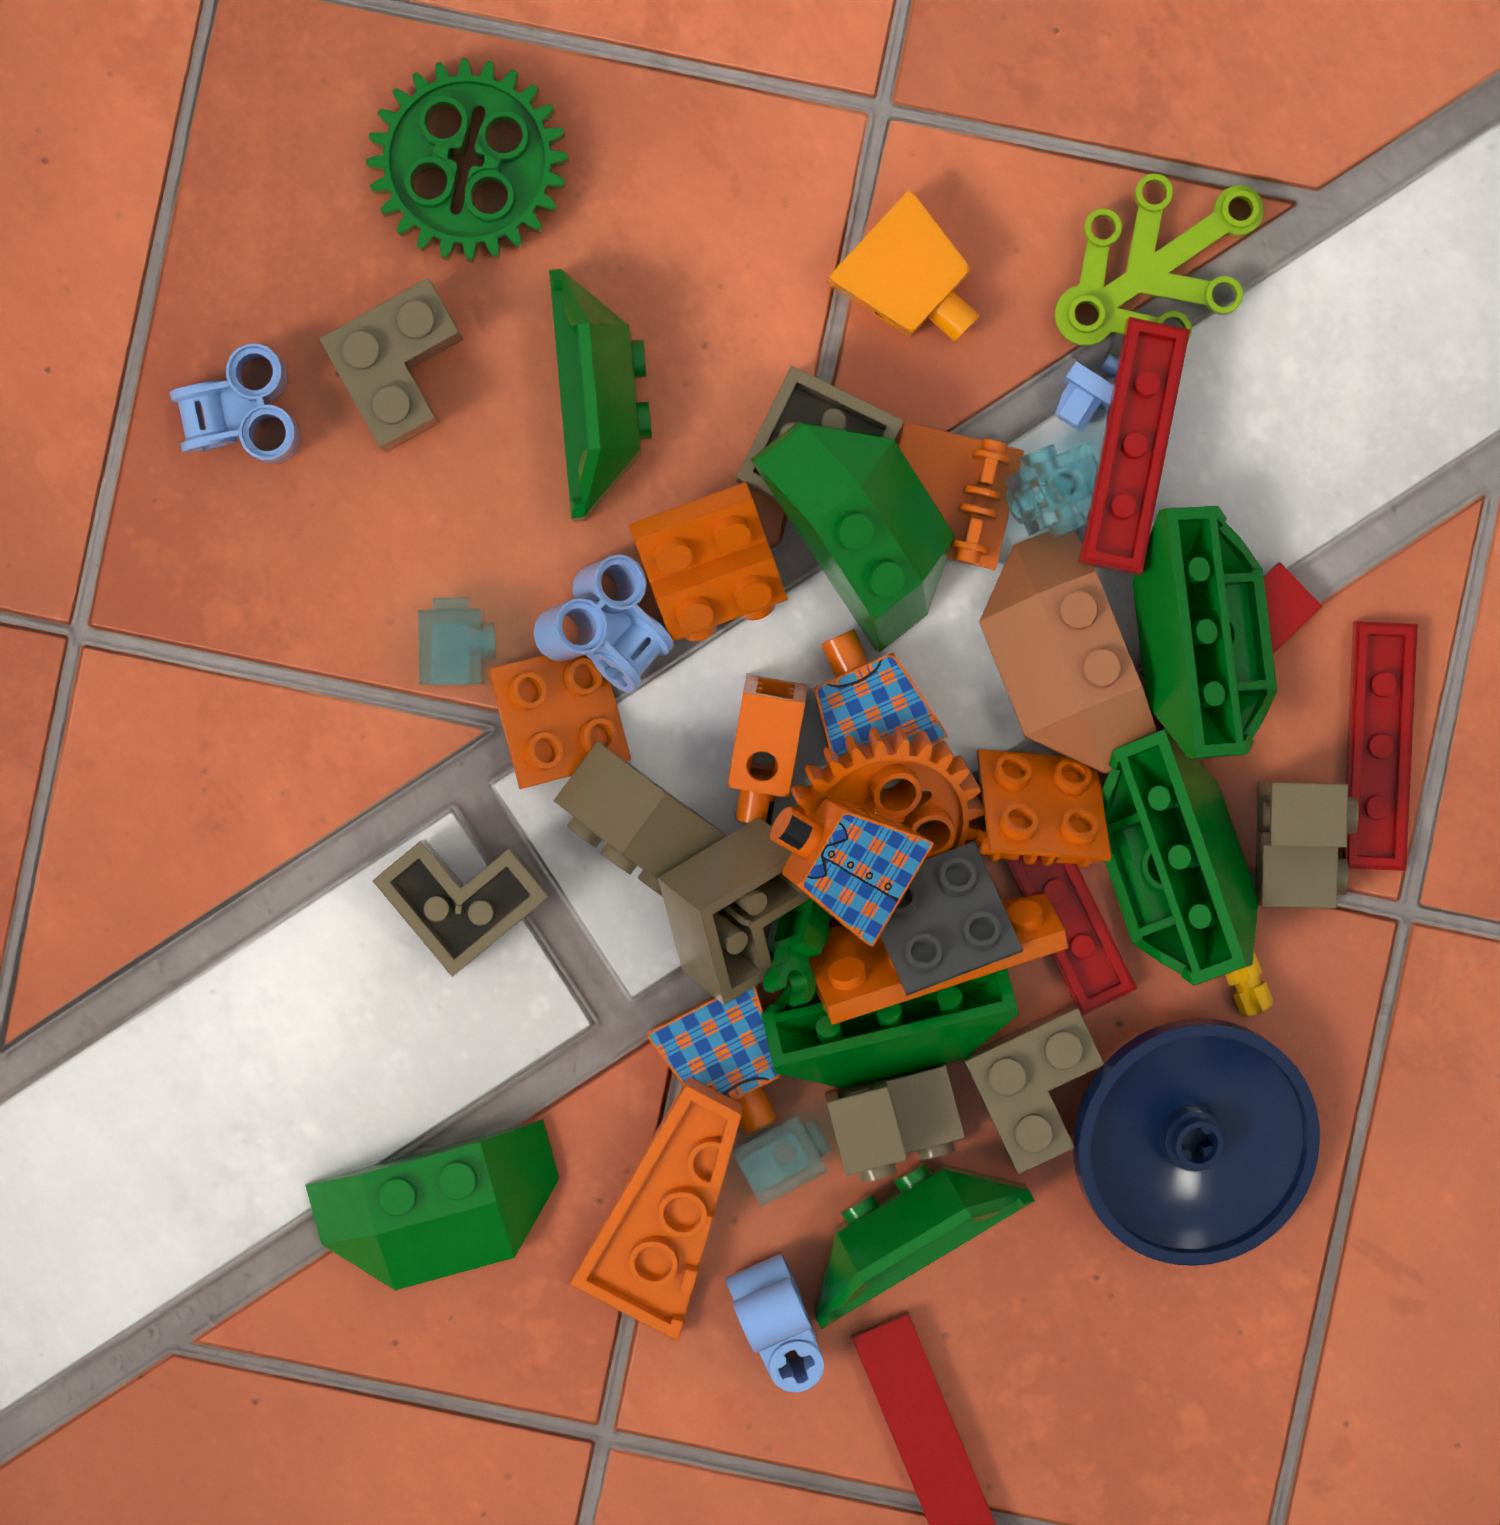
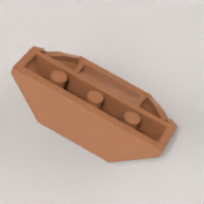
(1064, 653)

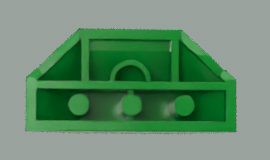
(596, 393)
(862, 522)
(1204, 633)
(1177, 861)
(891, 1040)
(438, 1207)
(909, 1230)

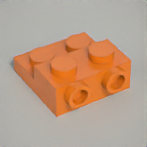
(709, 563)

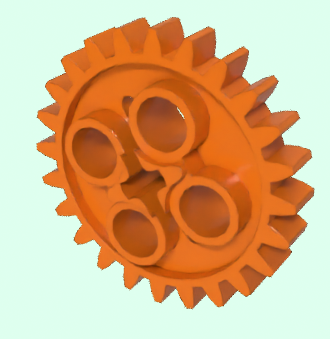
(865, 769)

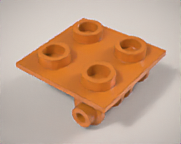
(966, 485)
(555, 716)
(1041, 809)

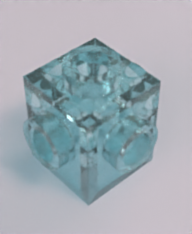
(1053, 489)

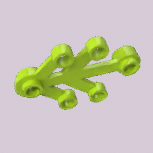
(1150, 270)

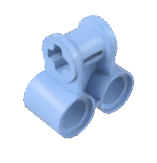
(234, 411)
(611, 632)
(777, 1323)

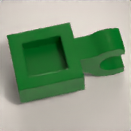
(790, 944)

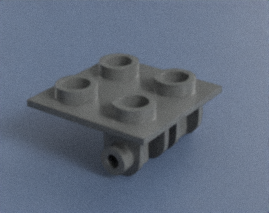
(948, 922)

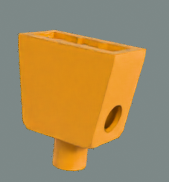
(907, 273)

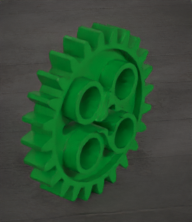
(522, 172)

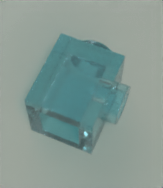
(454, 643)
(782, 1157)

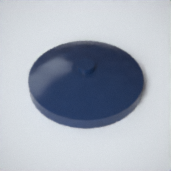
(1196, 1141)

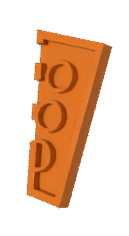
(862, 979)
(659, 1224)

